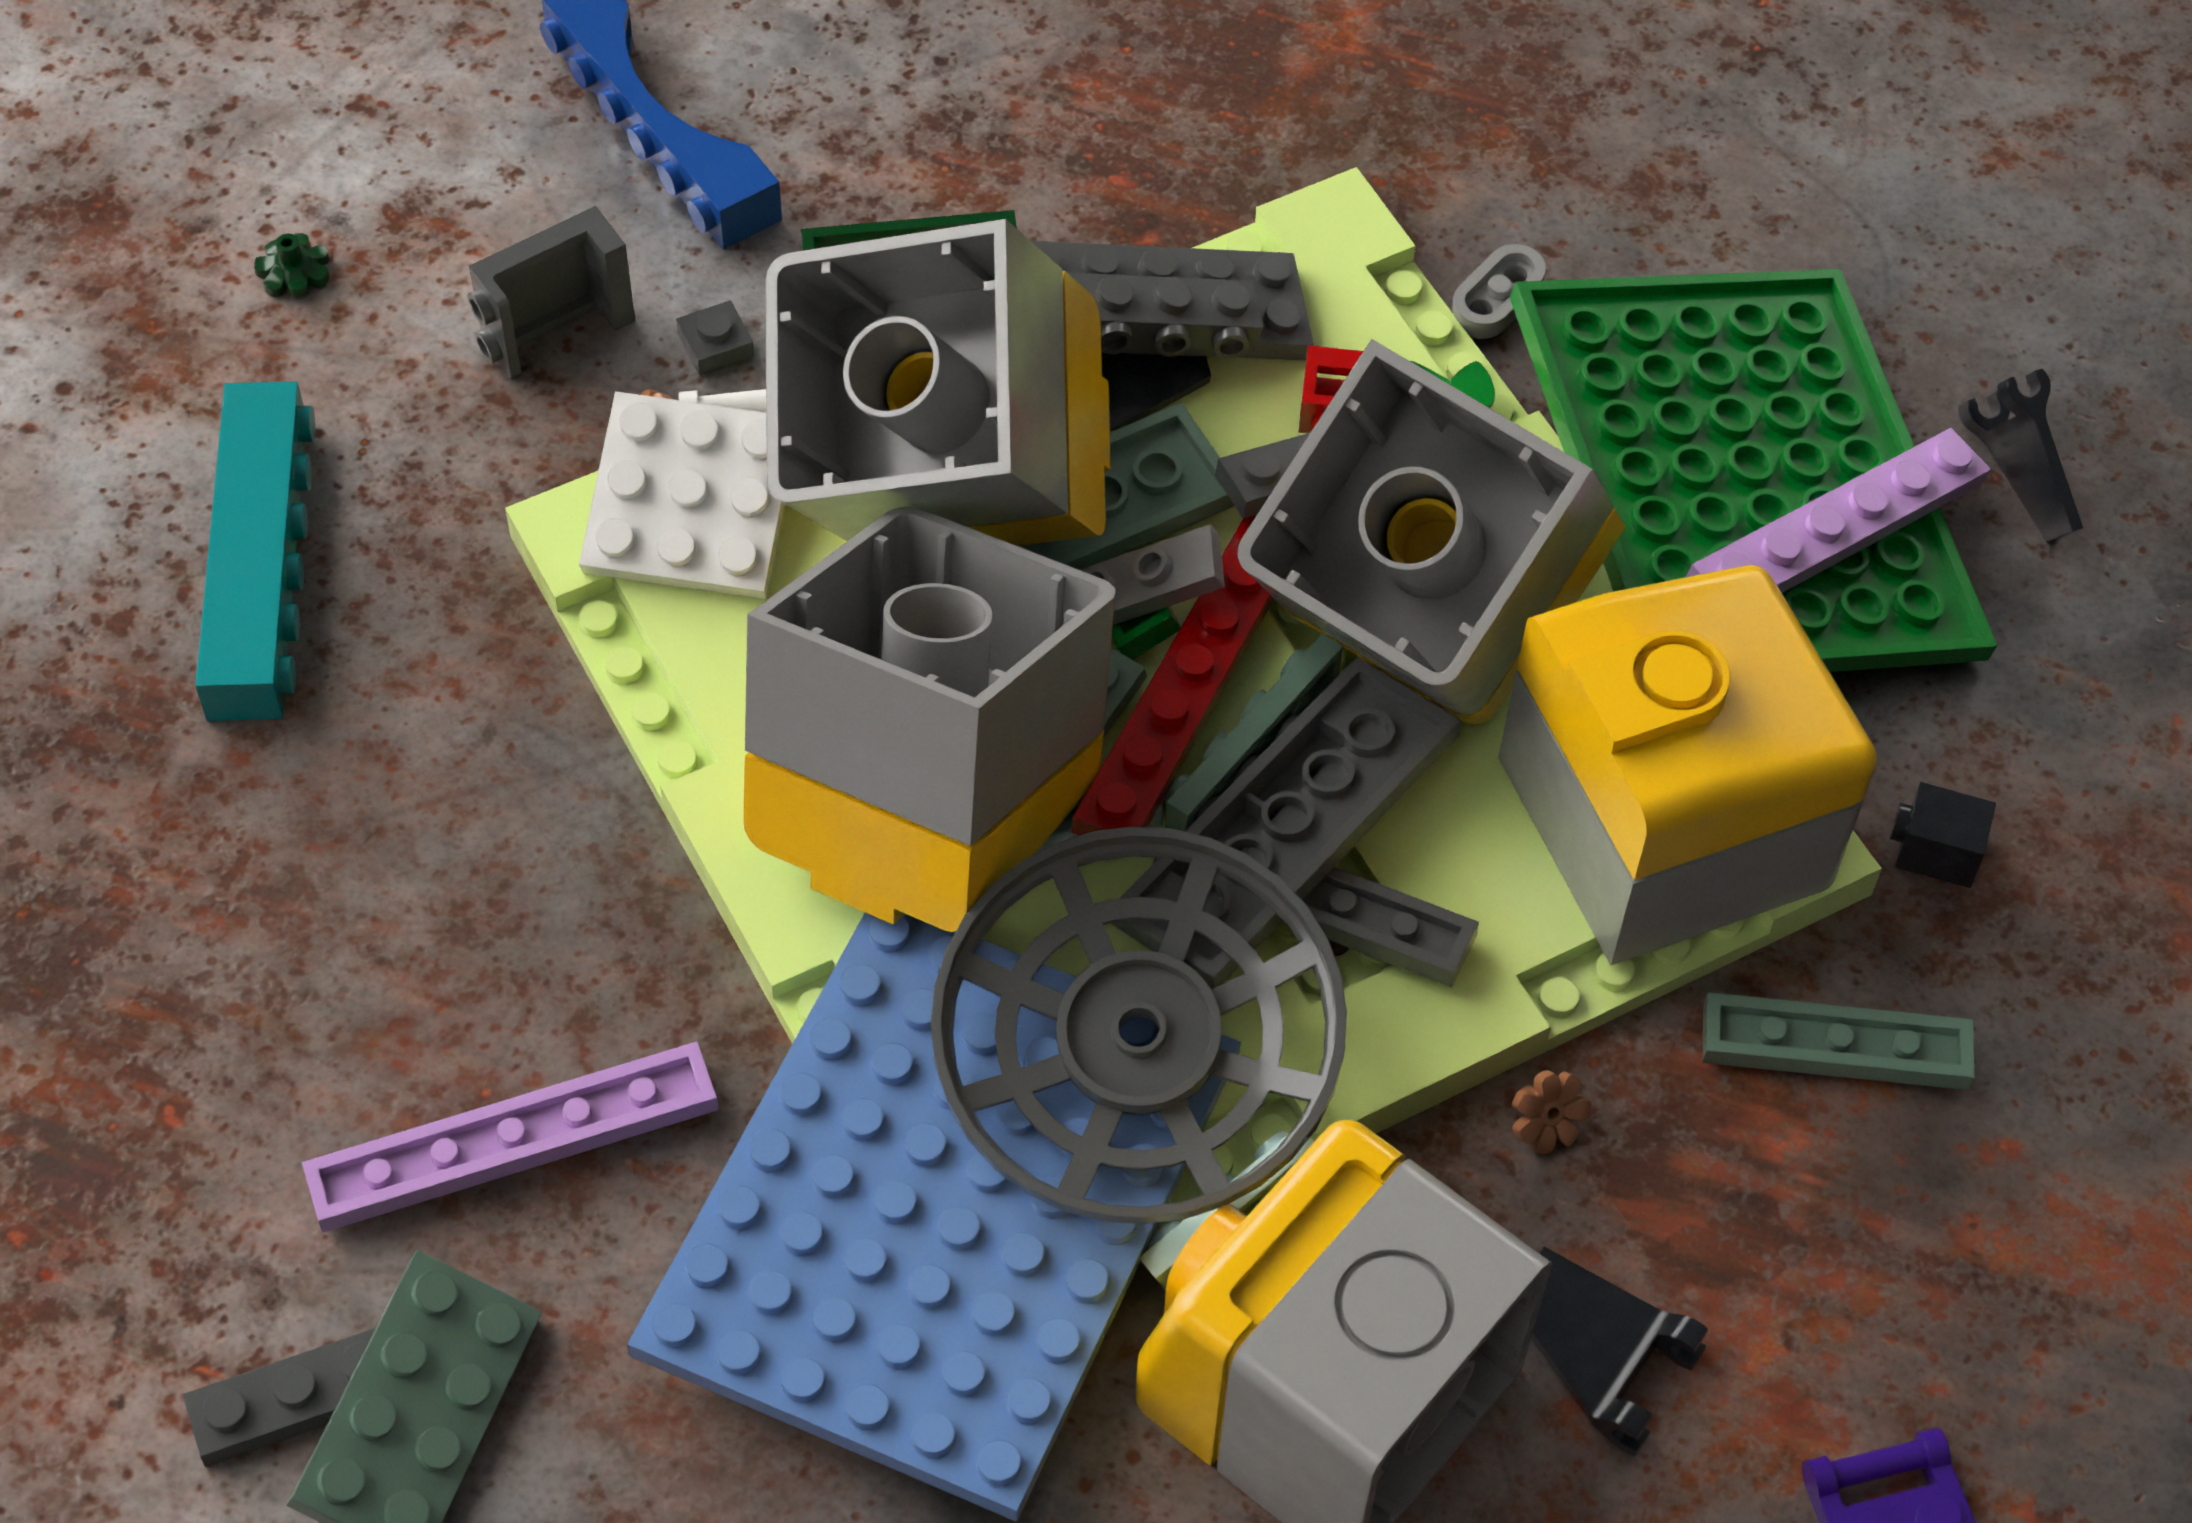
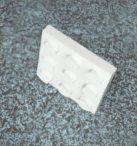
(683, 498)

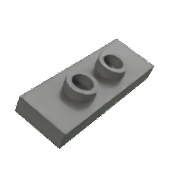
(1163, 573)

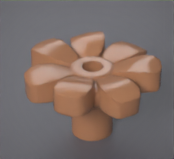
(1549, 1111)

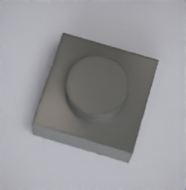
(715, 337)

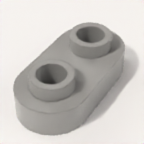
(1484, 300)

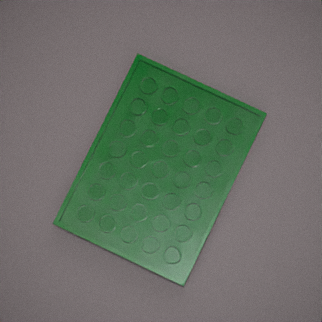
(1726, 410)

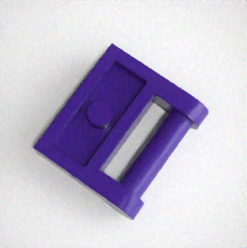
(1936, 1503)

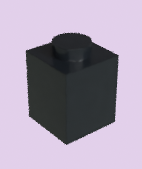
(1943, 834)

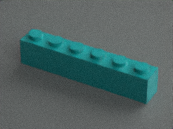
(253, 552)

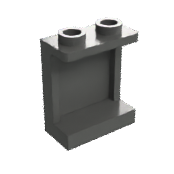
(549, 283)

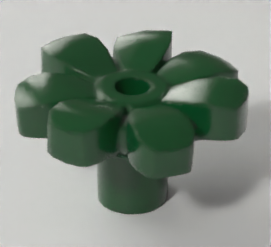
(292, 264)

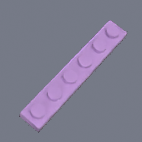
(1856, 513)
(509, 1136)

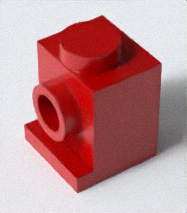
(1318, 390)

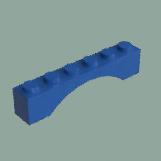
(716, 178)

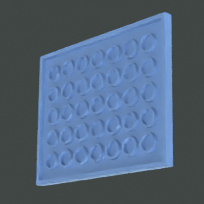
(876, 1264)

